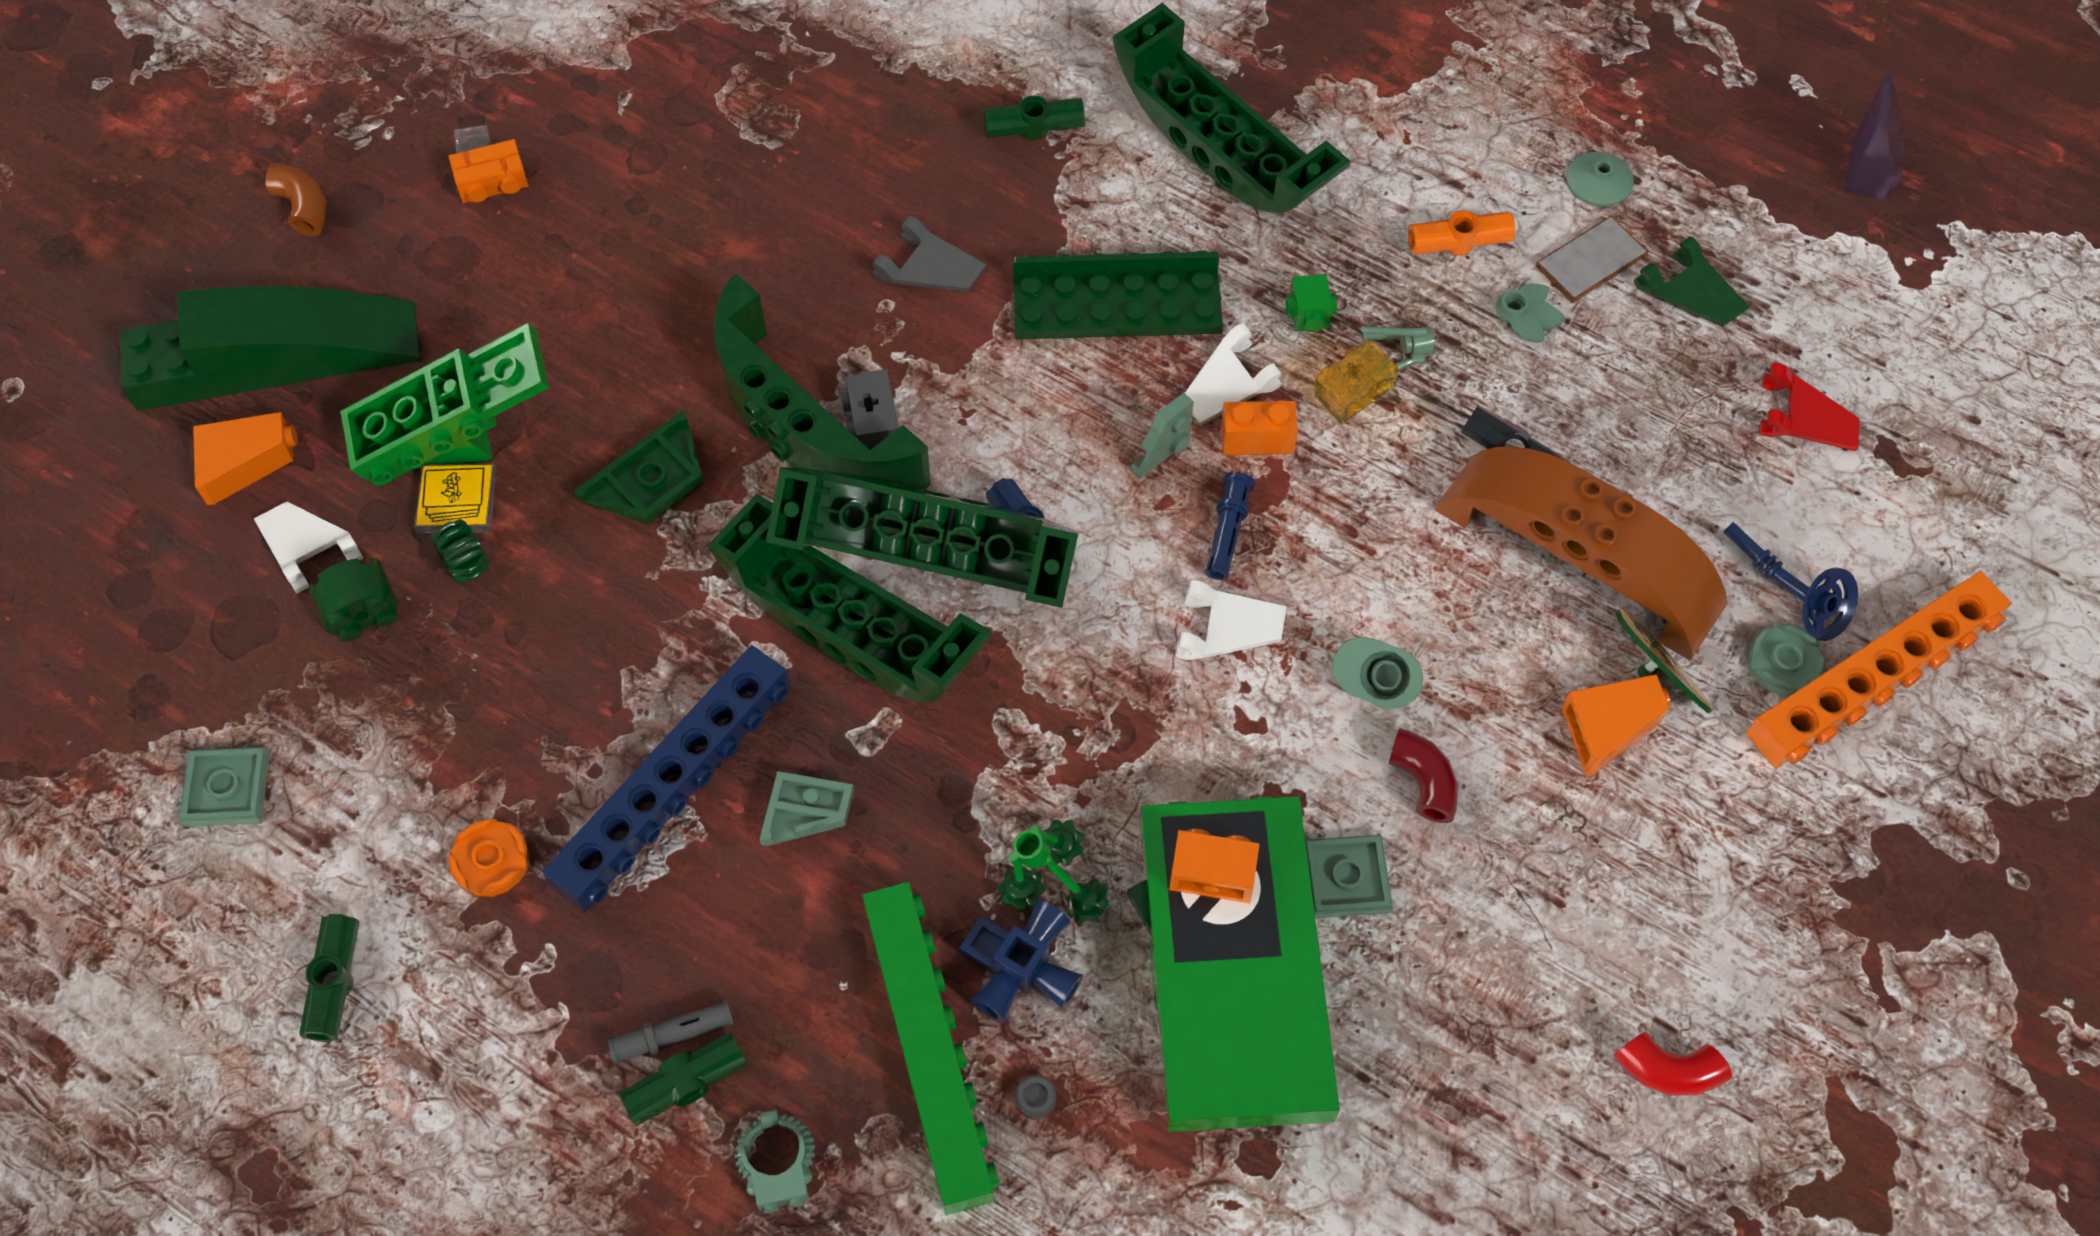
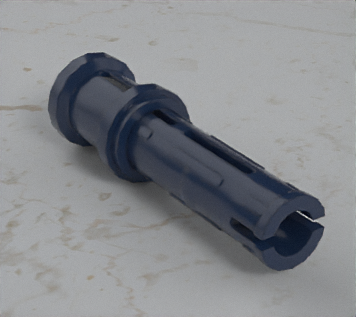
(1231, 511)

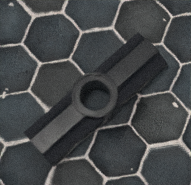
(1494, 432)

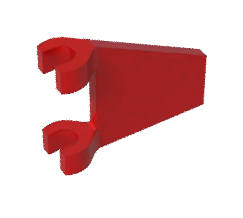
(1810, 413)

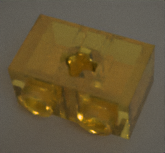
(1355, 381)

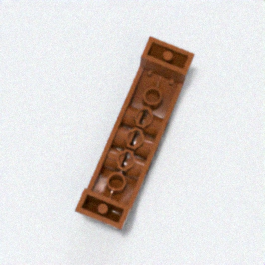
(1597, 533)

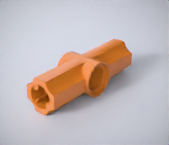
(1461, 232)

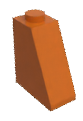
(240, 453)
(1613, 718)

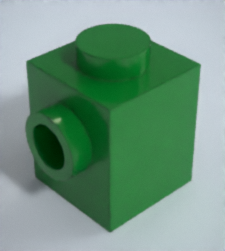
(1311, 302)

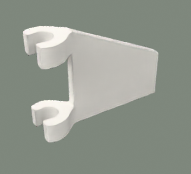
(1226, 378)
(300, 535)
(1232, 625)

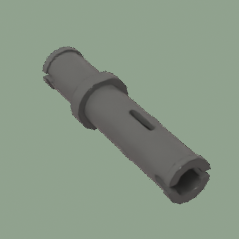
(669, 1032)

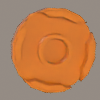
(489, 858)

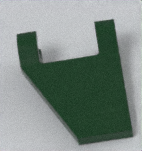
(1696, 289)

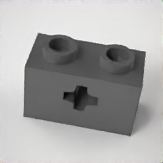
(871, 407)

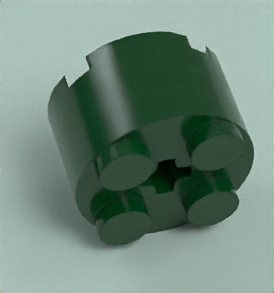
(354, 598)

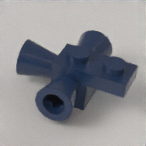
(1019, 961)

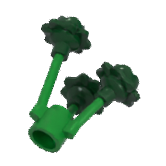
(1049, 848)

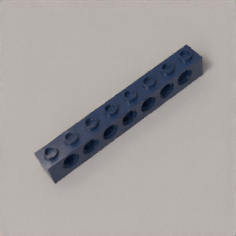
(620, 812)

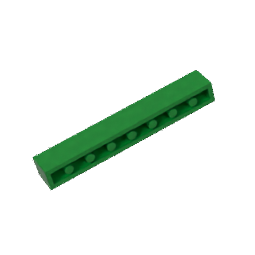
(928, 1049)

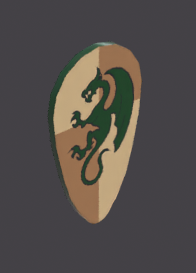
(1660, 659)

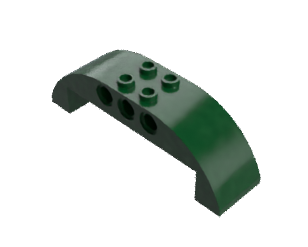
(1214, 123)
(788, 416)
(923, 531)
(846, 612)

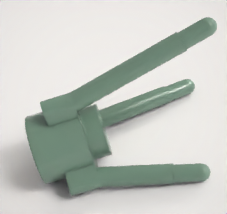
(1413, 341)

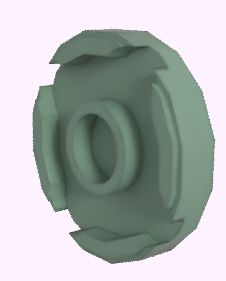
(1785, 659)

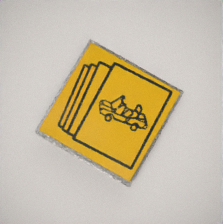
(455, 493)

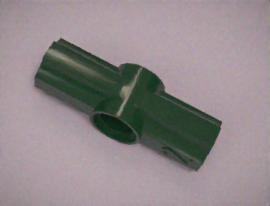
(1034, 117)
(326, 1001)
(683, 1079)

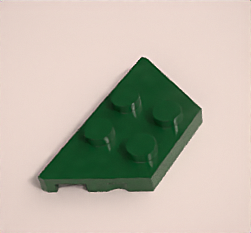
(648, 475)

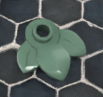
(1532, 312)

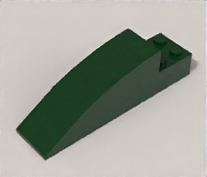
(262, 340)

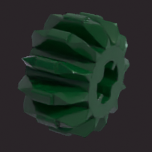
(459, 551)

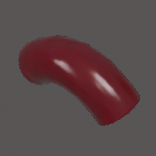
(1433, 774)

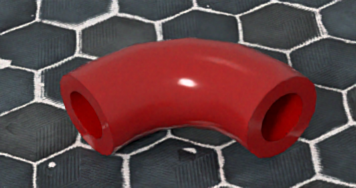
(1671, 1072)

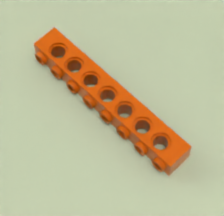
(1974, 598)

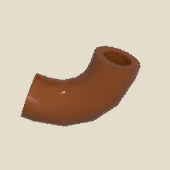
(305, 194)

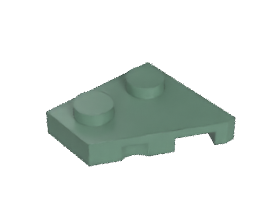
(1167, 435)
(804, 807)

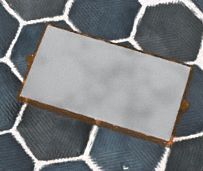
(1591, 259)

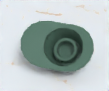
(1377, 672)

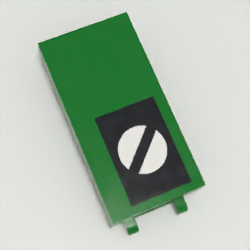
(1237, 978)

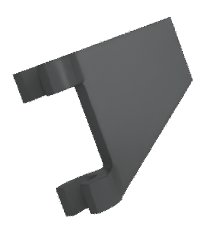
(931, 264)

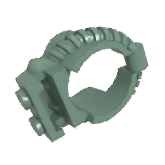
(781, 1189)

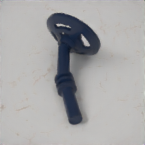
(1814, 598)

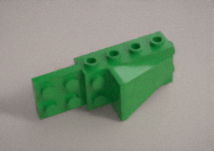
(443, 408)

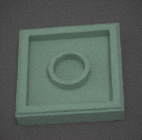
(224, 786)
(1348, 876)

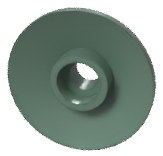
(1599, 179)

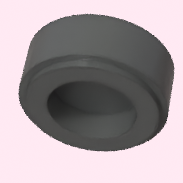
(1035, 1097)

